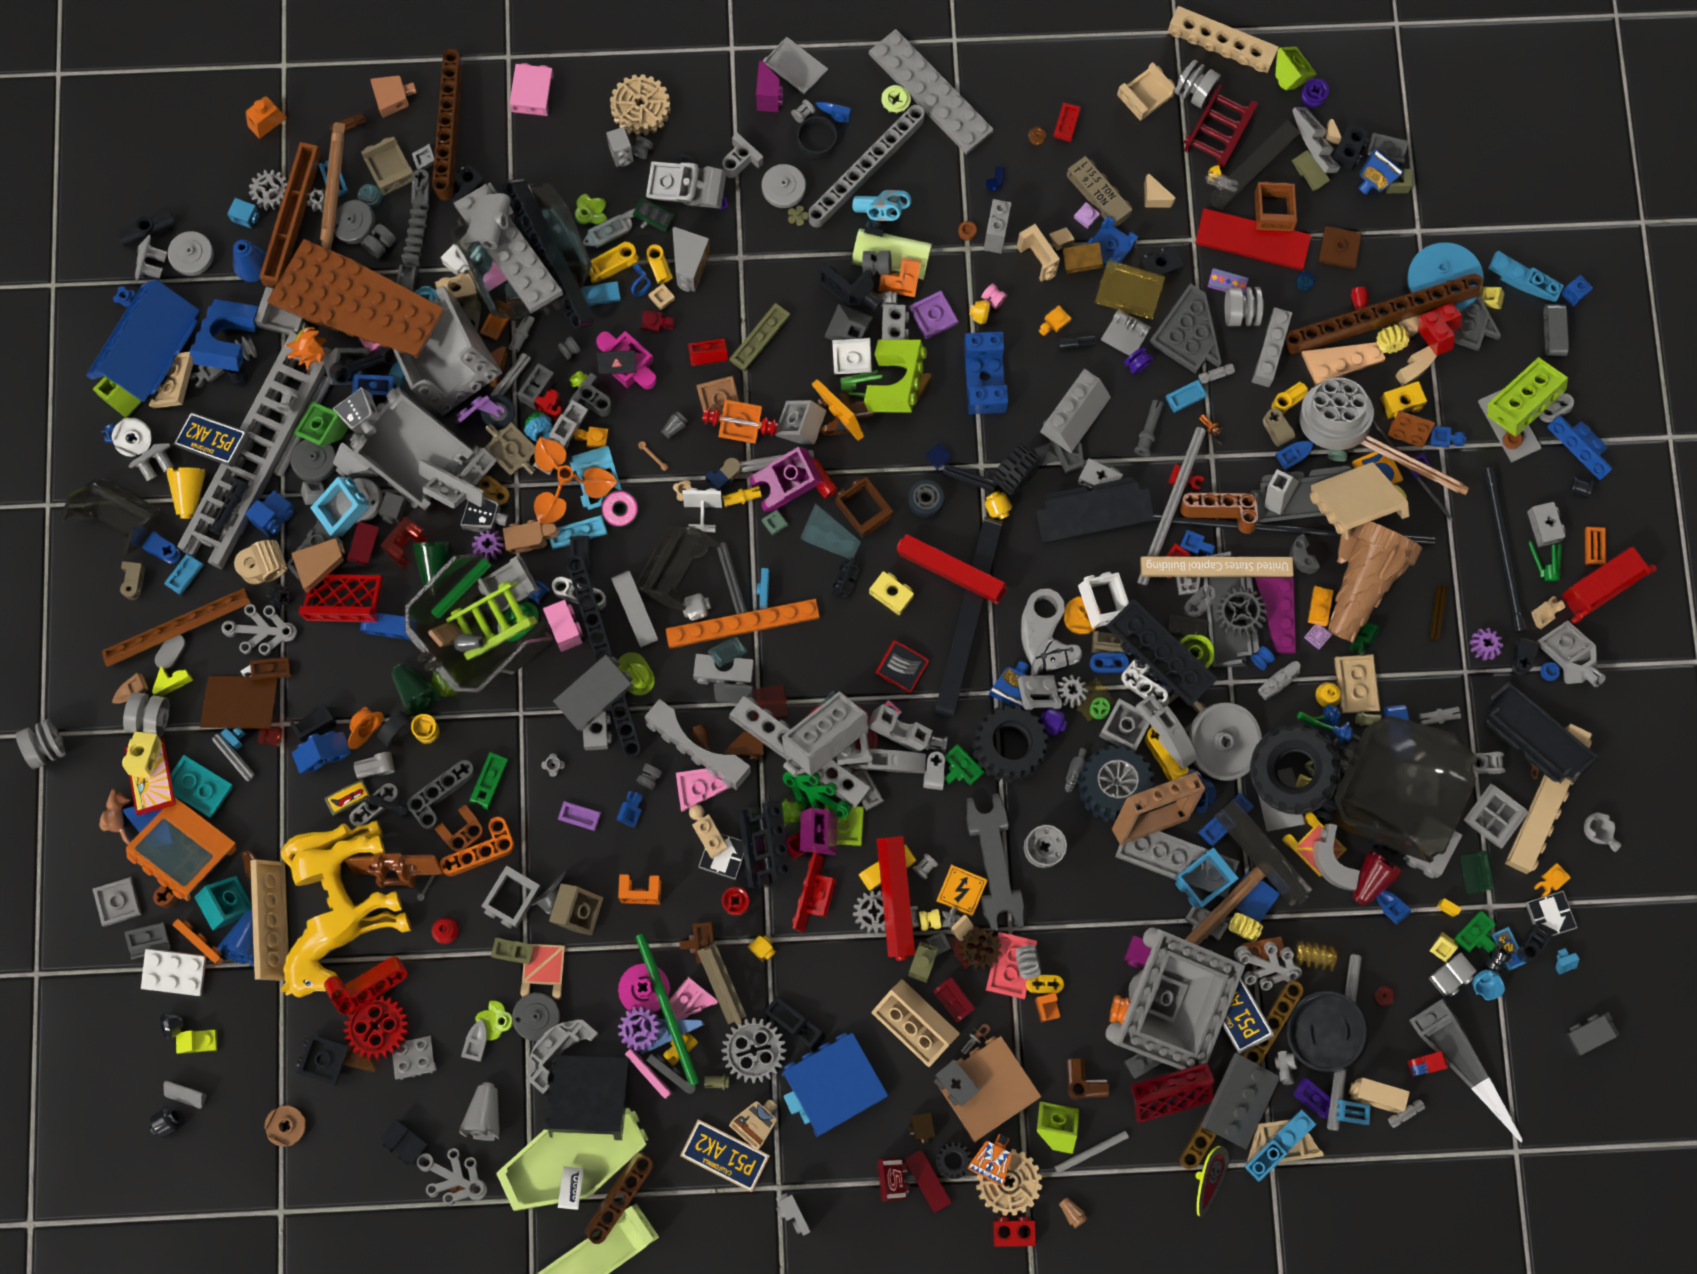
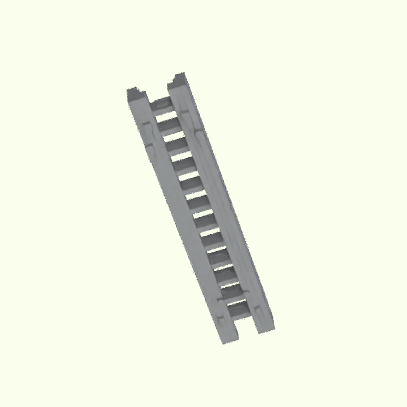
(253, 424)

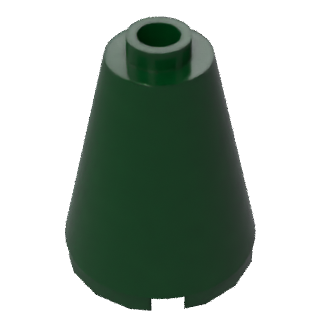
(430, 558)

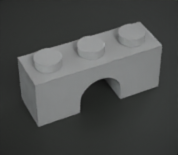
(706, 672)
(911, 736)

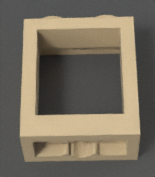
(1378, 1095)

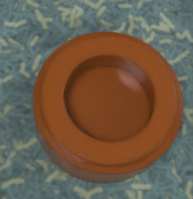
(967, 230)
(1512, 442)

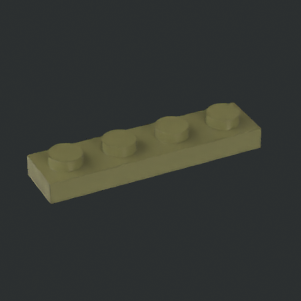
(759, 337)

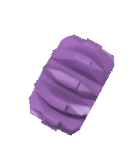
(494, 548)
(1493, 644)

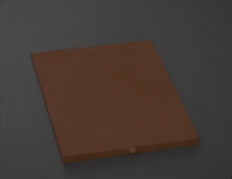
(238, 702)

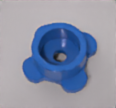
(119, 297)

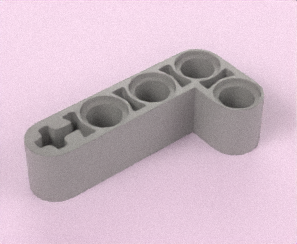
(634, 608)

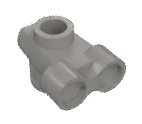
(1286, 1062)

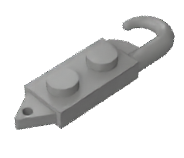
(610, 230)

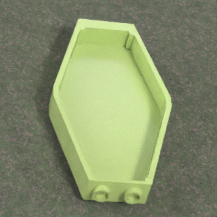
(536, 1171)

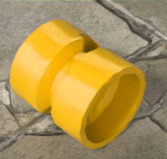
(425, 728)

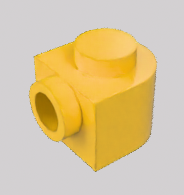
(762, 948)

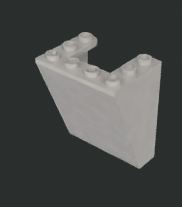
(452, 362)
(404, 438)

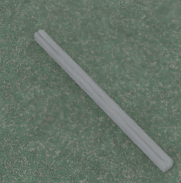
(1175, 497)
(1339, 1077)

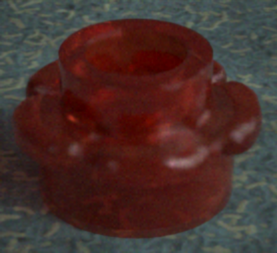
(1379, 995)

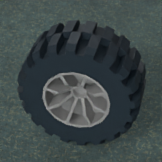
(1112, 778)

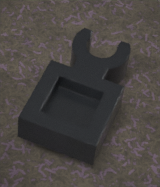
(875, 227)

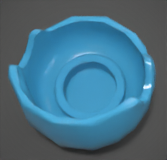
(1488, 984)

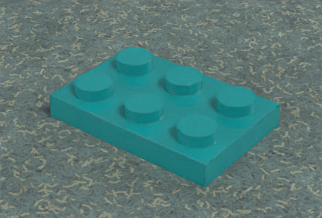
(199, 786)

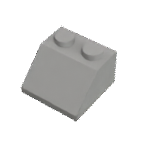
(801, 421)

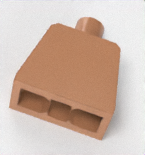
(391, 94)

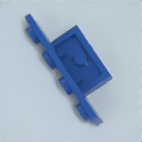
(1582, 444)

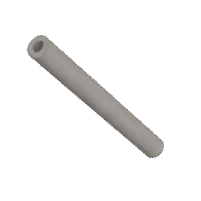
(1091, 1152)

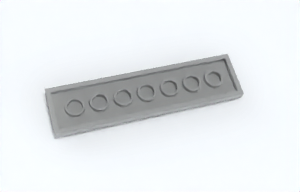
(931, 91)
(516, 259)

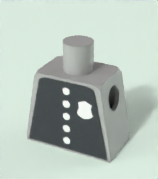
(359, 412)
(483, 517)

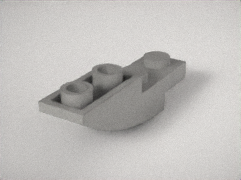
(566, 426)
(1170, 729)
(893, 761)

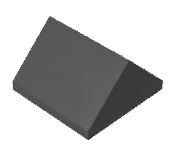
(345, 356)

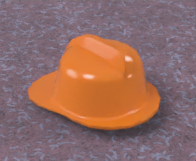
(362, 726)

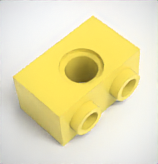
(897, 602)
(144, 764)

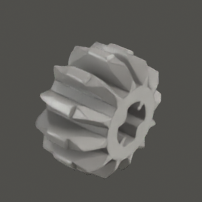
(1066, 685)
(1028, 962)

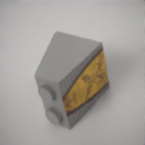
(691, 256)

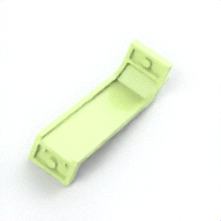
(625, 1240)

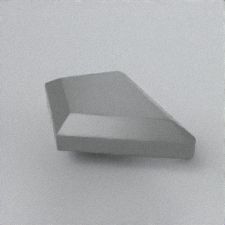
(1187, 585)

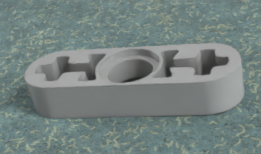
(381, 791)

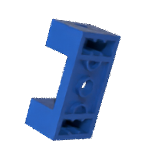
(984, 355)

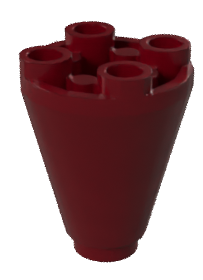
(1374, 878)

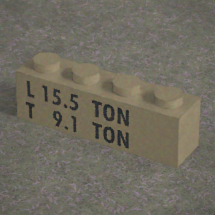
(1099, 191)

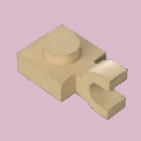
(1545, 613)

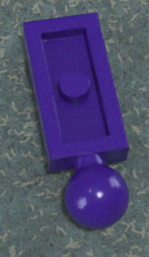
(1313, 1097)

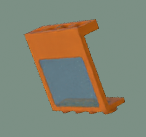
(179, 849)

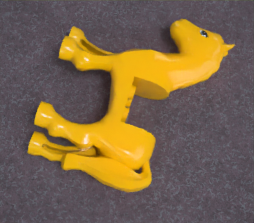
(320, 859)

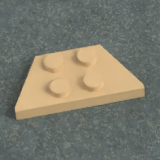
(1302, 1150)

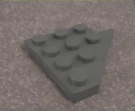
(1474, 325)
(1189, 332)

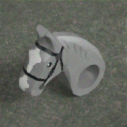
(1040, 647)

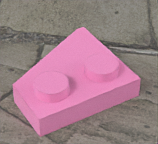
(690, 999)

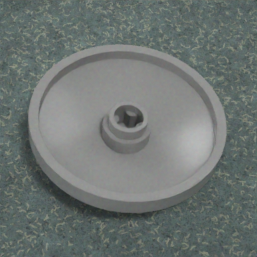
(1224, 740)

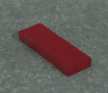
(927, 1181)

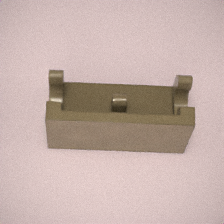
(1106, 643)

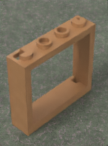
(1184, 791)

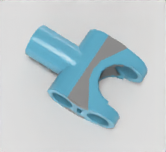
(881, 206)

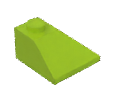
(1292, 68)
(1058, 1126)

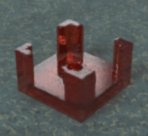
(399, 537)

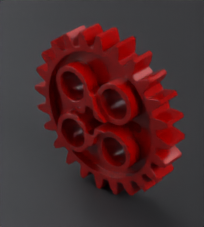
(389, 1038)

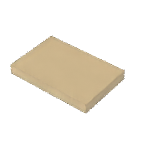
(1357, 684)

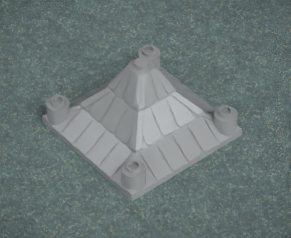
(1177, 1002)

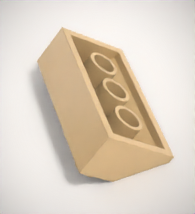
(915, 1023)

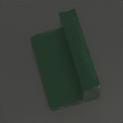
(1476, 872)

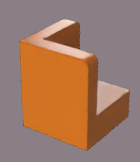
(1047, 1007)

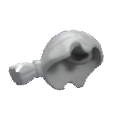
(1601, 830)

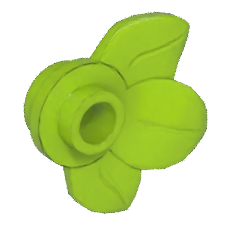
(592, 208)
(492, 1020)

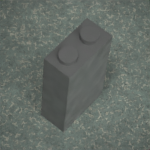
(594, 692)

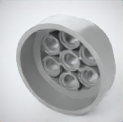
(1337, 431)

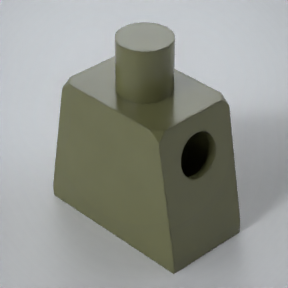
(923, 962)

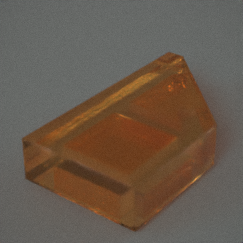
(354, 1060)

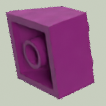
(768, 92)

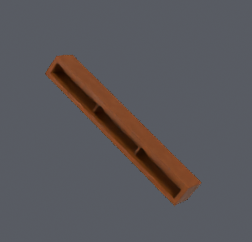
(290, 214)

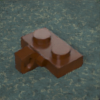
(701, 937)

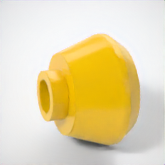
(980, 311)
(1324, 697)

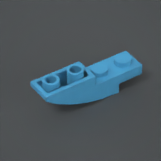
(1525, 279)
(1279, 1145)

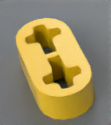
(1045, 988)

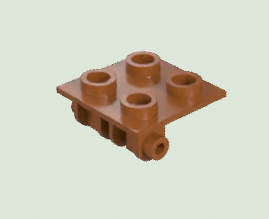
(1410, 429)

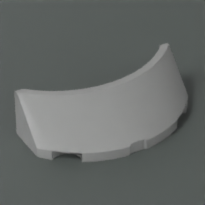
(553, 1044)

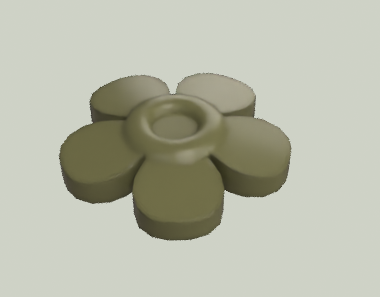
(797, 215)

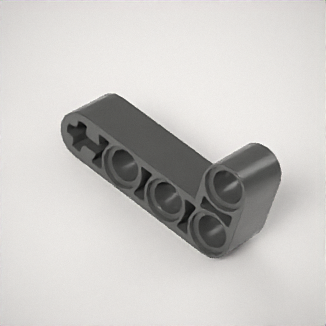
(443, 792)

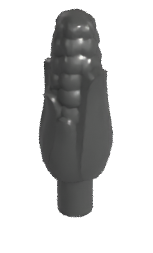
(1075, 770)

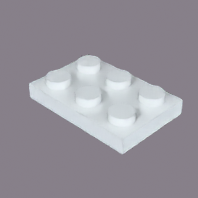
(173, 972)

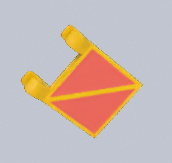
(1304, 847)

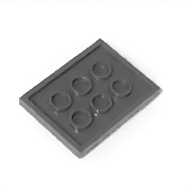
(1240, 1101)

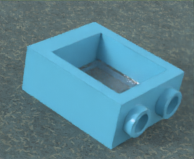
(340, 506)

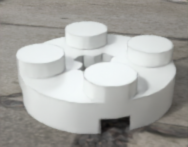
(129, 426)

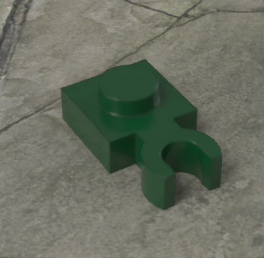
(1366, 635)

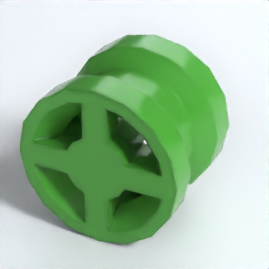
(1101, 705)

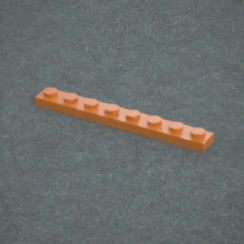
(742, 623)

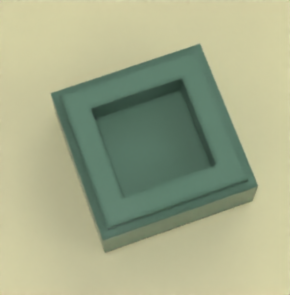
(774, 522)

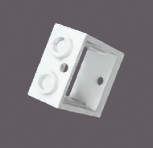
(1117, 592)

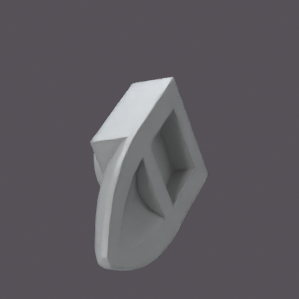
(475, 1042)

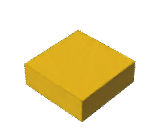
(1448, 907)

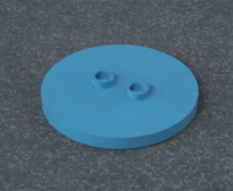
(1442, 264)

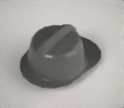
(548, 898)

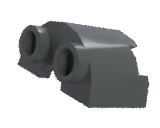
(1302, 560)

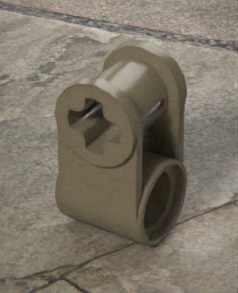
(1280, 429)

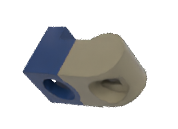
(724, 475)

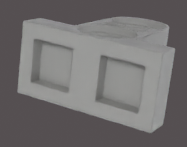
(739, 161)

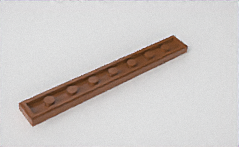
(175, 627)

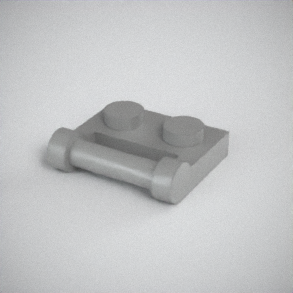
(1039, 686)
(849, 755)

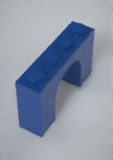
(220, 317)

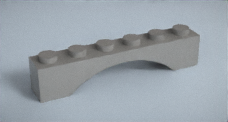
(727, 767)

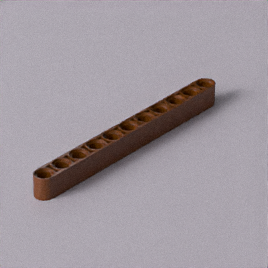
(1389, 307)

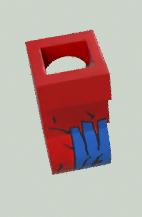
(1428, 1064)

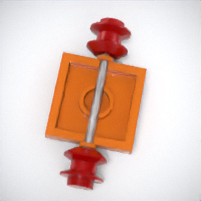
(740, 421)

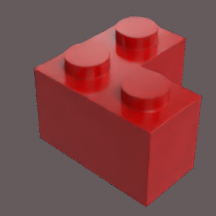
(1438, 327)

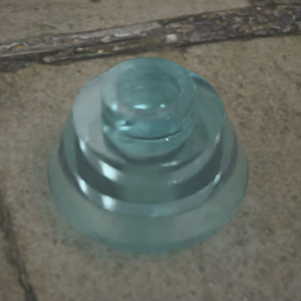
(370, 195)

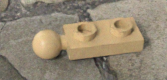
(707, 831)

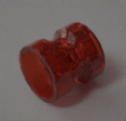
(272, 736)

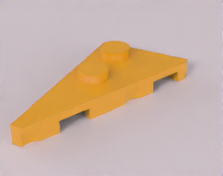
(839, 409)

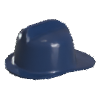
(1208, 796)

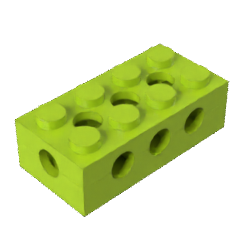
(1527, 397)

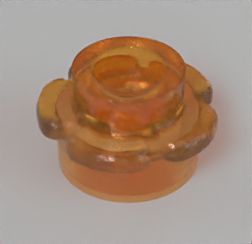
(1033, 138)

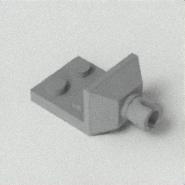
(1573, 653)

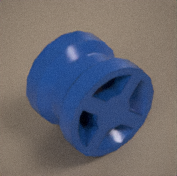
(1262, 658)

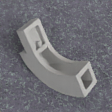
(1327, 863)

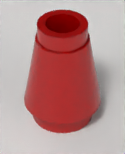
(1360, 297)

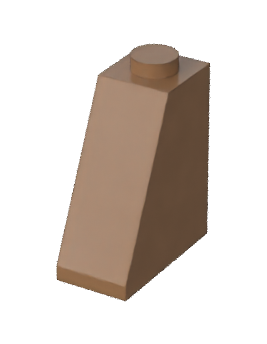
(317, 562)

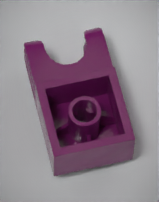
(782, 481)

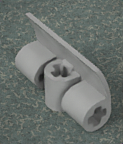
(488, 220)

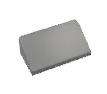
(184, 1094)

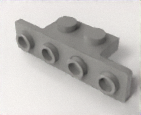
(447, 487)

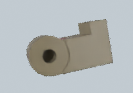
(133, 579)

